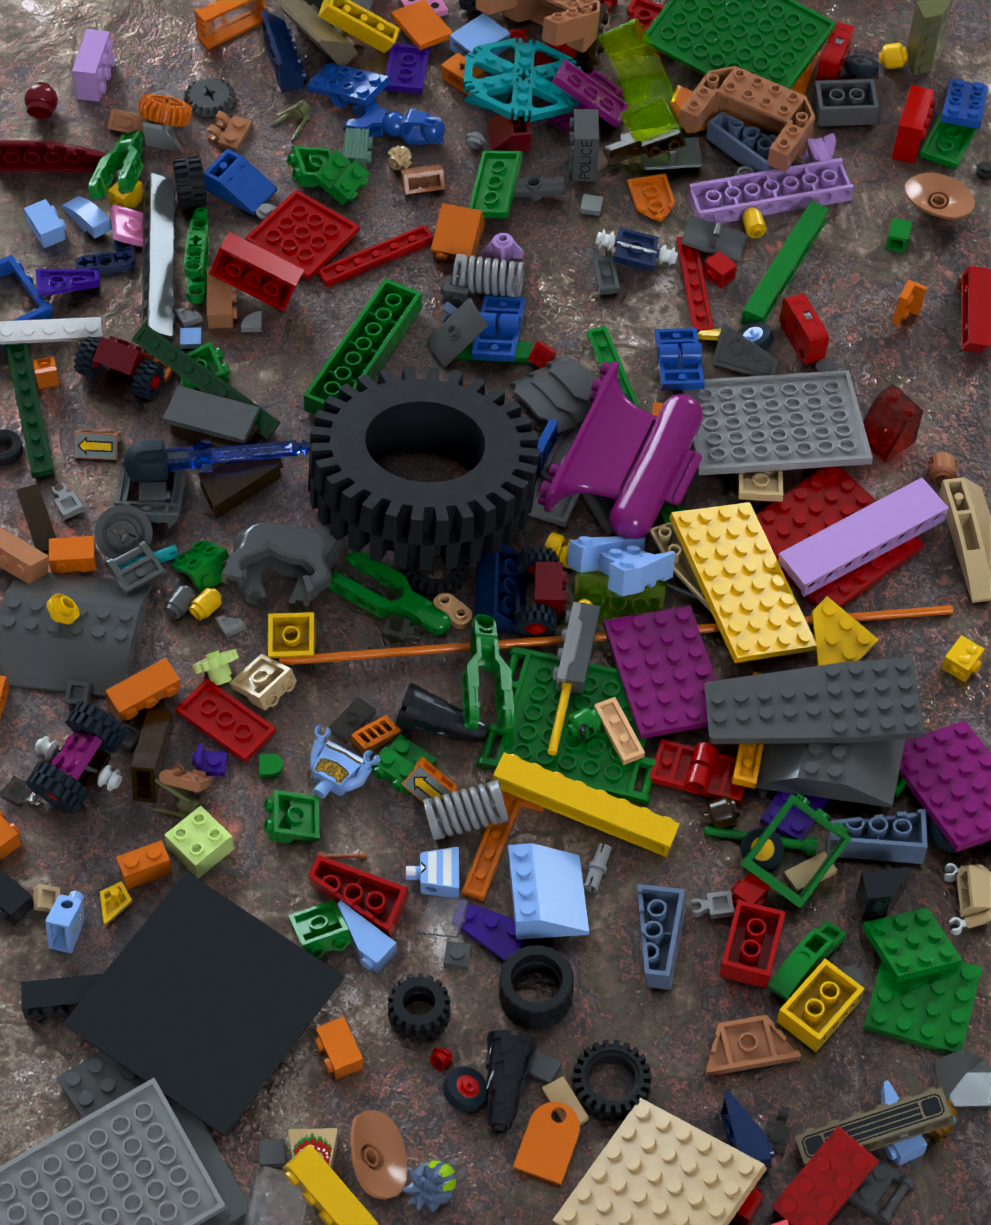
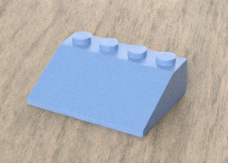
(546, 892)

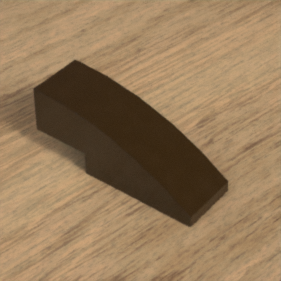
(36, 516)

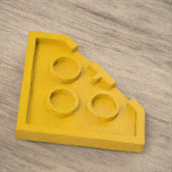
(839, 635)

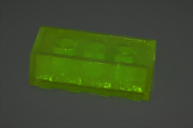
(595, 588)

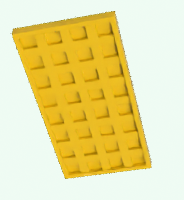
(742, 582)

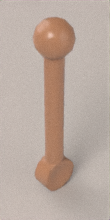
(361, 855)

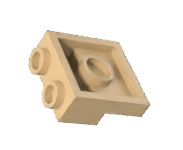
(760, 485)
(264, 682)

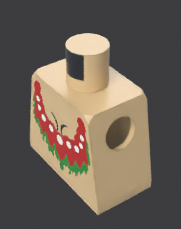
(323, 1140)

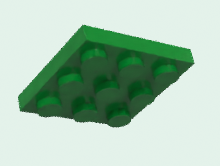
(912, 944)

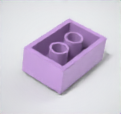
(93, 65)

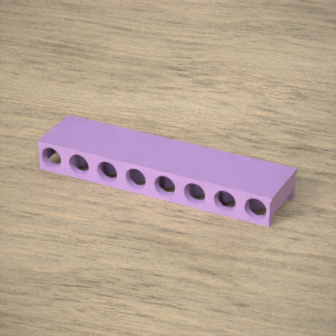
(770, 191)
(863, 534)

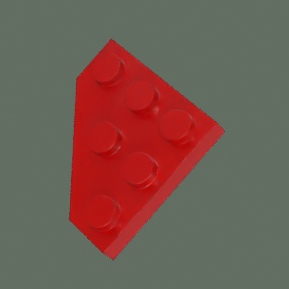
(646, 13)

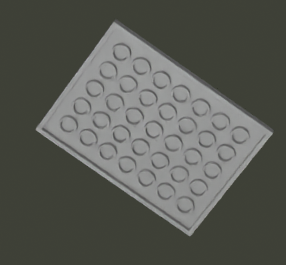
(779, 423)
(112, 1169)

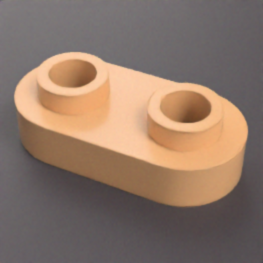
(453, 608)

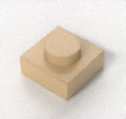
(45, 897)

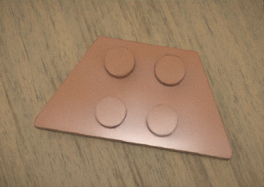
(748, 1045)

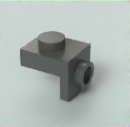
(453, 294)

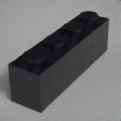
(14, 900)
(54, 996)

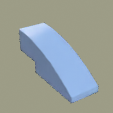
(88, 216)

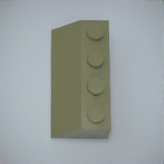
(927, 34)

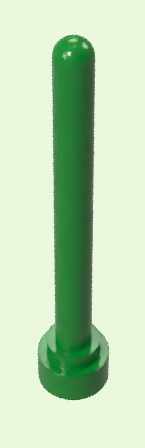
(807, 846)

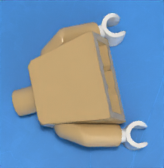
(973, 893)

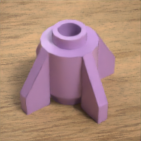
(820, 150)
(502, 248)

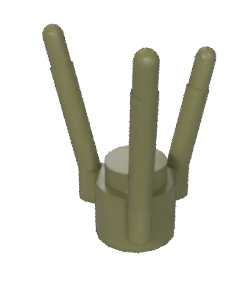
(299, 112)
(186, 804)

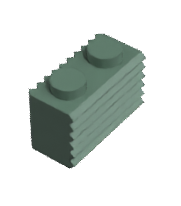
(357, 146)

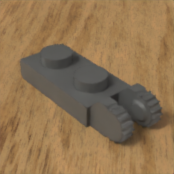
(605, 272)

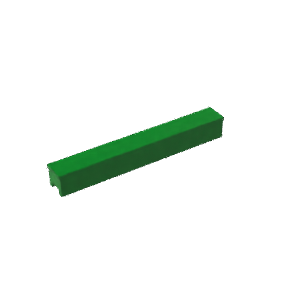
(785, 264)

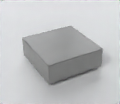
(591, 205)

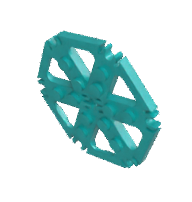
(509, 79)

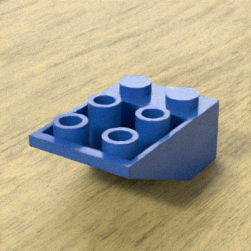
(238, 182)

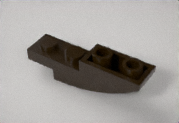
(593, 53)
(649, 141)

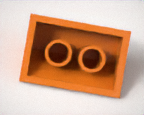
(142, 690)

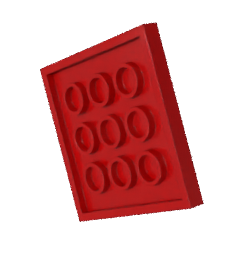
(303, 233)

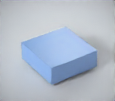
(190, 338)

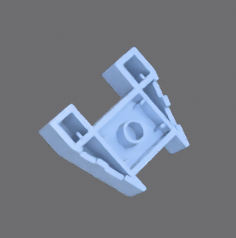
(622, 561)

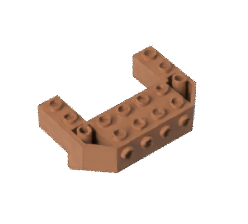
(562, 20)
(757, 102)

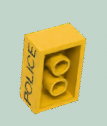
(820, 1005)

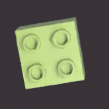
(199, 842)

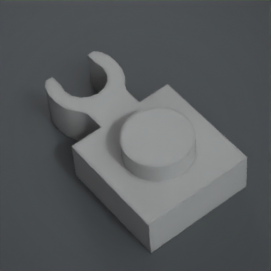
(67, 503)
(717, 905)

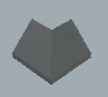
(964, 1079)

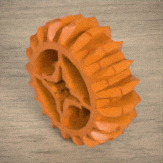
(165, 110)

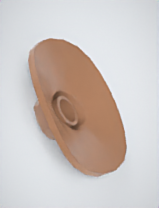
(939, 195)
(378, 1154)

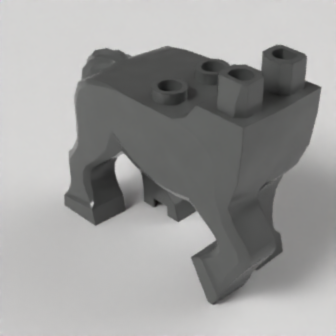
(289, 551)

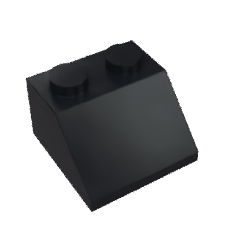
(880, 892)

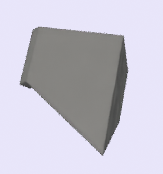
(160, 136)

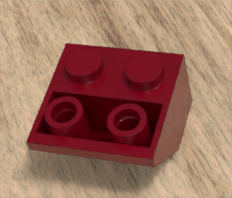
(509, 134)

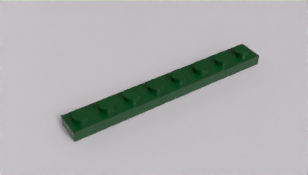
(198, 374)
(29, 410)

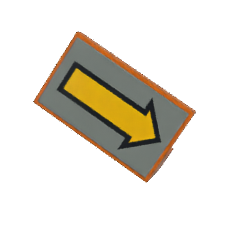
(428, 782)

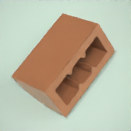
(422, 179)

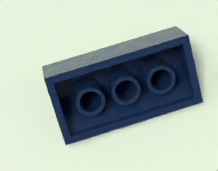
(282, 53)
(500, 588)

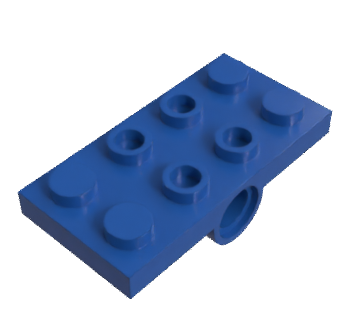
(347, 84)
(964, 103)
(502, 334)
(679, 359)

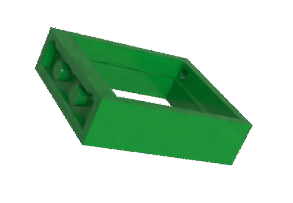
(819, 816)

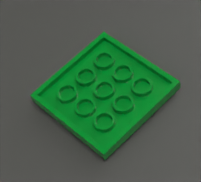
(925, 1009)

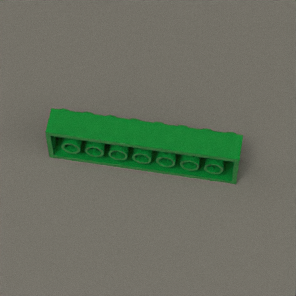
(366, 343)

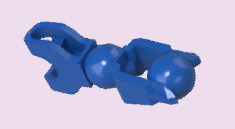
(397, 124)

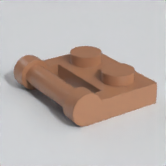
(180, 778)

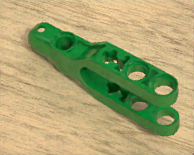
(125, 156)
(197, 256)
(409, 606)
(485, 655)

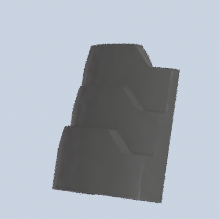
(557, 392)

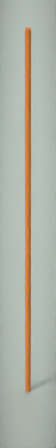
(554, 640)

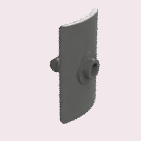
(683, 157)
(713, 238)
(457, 332)

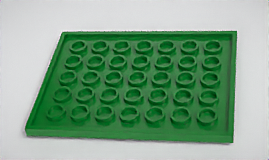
(756, 35)

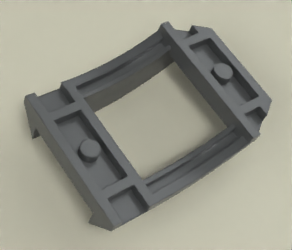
(155, 511)

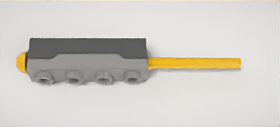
(574, 660)

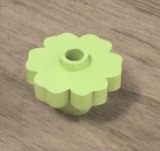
(217, 666)

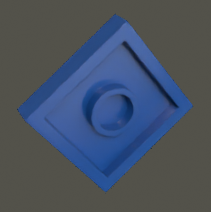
(546, 443)

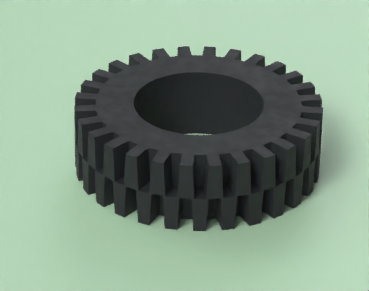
(414, 515)

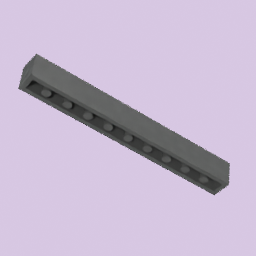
(158, 255)

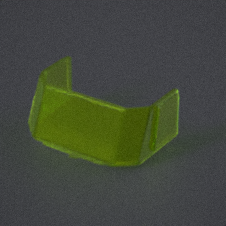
(641, 77)

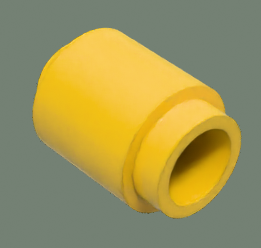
(754, 223)
(205, 604)

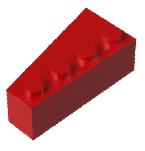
(913, 123)
(368, 895)

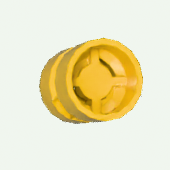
(560, 546)

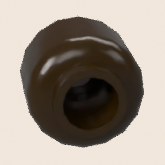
(722, 813)

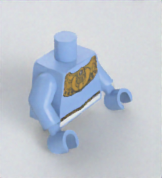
(337, 768)

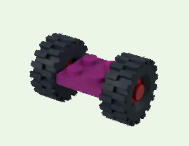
(91, 730)

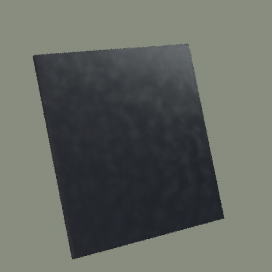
(204, 1002)

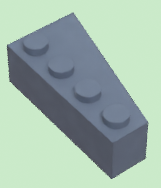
(741, 142)
(884, 838)
(661, 928)

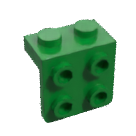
(202, 564)

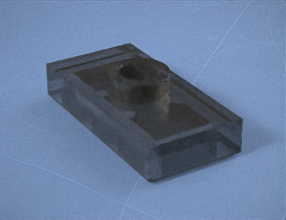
(352, 719)

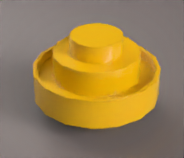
(62, 609)

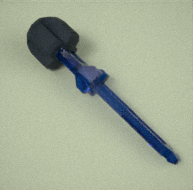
(151, 460)

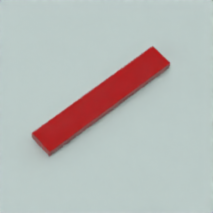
(375, 256)
(694, 287)

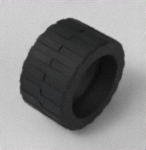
(536, 960)

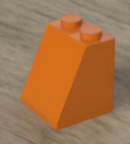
(457, 231)

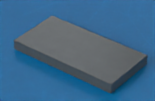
(211, 414)

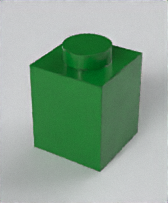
(898, 235)

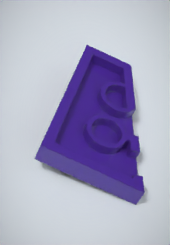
(65, 280)
(492, 931)

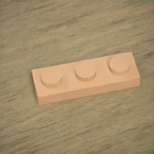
(619, 731)

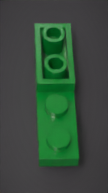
(806, 959)

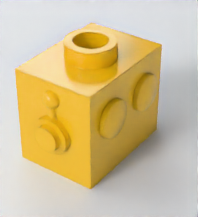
(127, 200)
(963, 659)

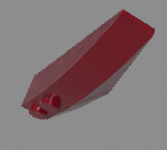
(47, 157)

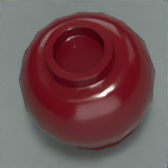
(40, 100)

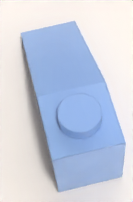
(369, 943)
(905, 1150)

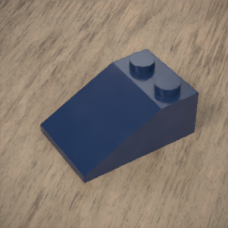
(744, 1132)

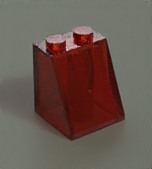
(892, 423)

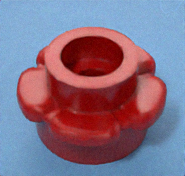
(441, 1058)

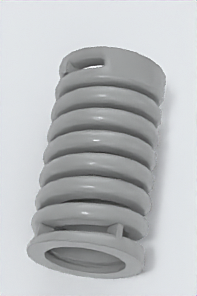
(488, 283)
(468, 812)

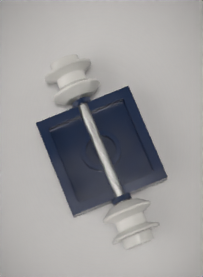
(636, 249)

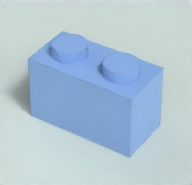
(45, 223)

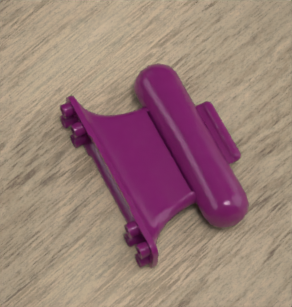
(628, 456)

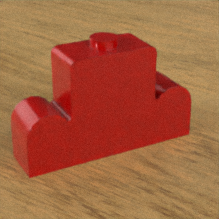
(976, 309)

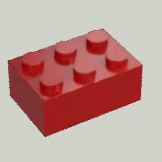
(752, 944)

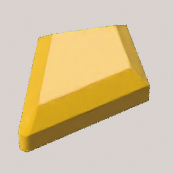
(709, 334)
(114, 901)

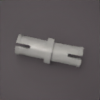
(597, 867)

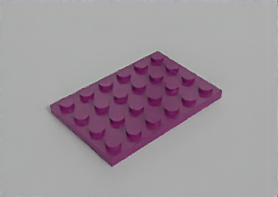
(661, 669)
(952, 782)

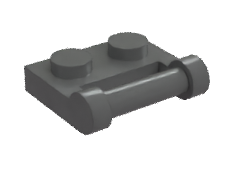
(139, 572)
(875, 1186)

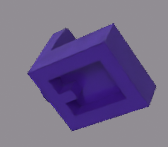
(211, 762)

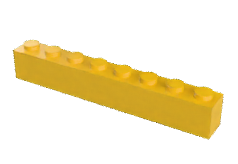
(585, 804)

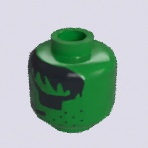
(584, 723)

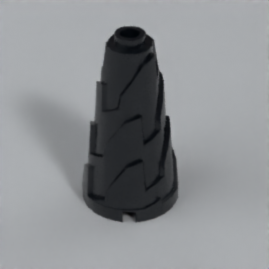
(435, 716)
(508, 1065)

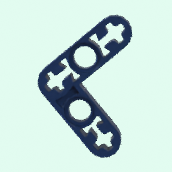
(120, 255)

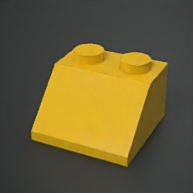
(291, 635)

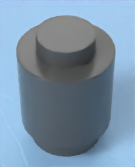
(179, 601)

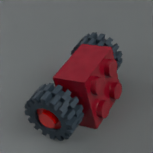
(124, 358)
(549, 592)

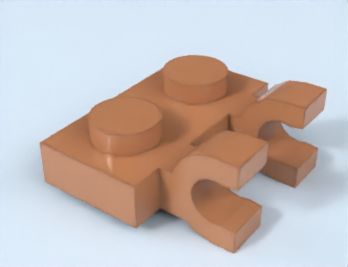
(234, 134)

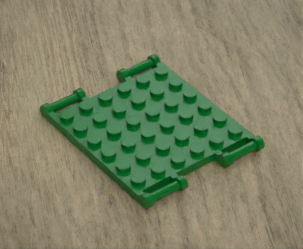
(535, 712)

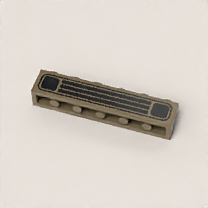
(885, 1123)

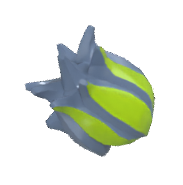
(431, 1185)

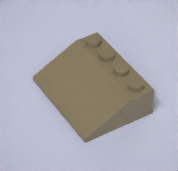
(319, 31)

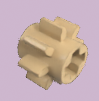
(399, 157)

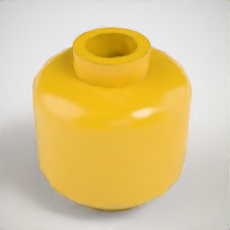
(893, 56)

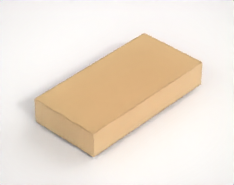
(800, 874)
(561, 1092)

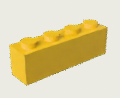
(360, 23)
(325, 1190)

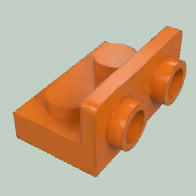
(909, 301)

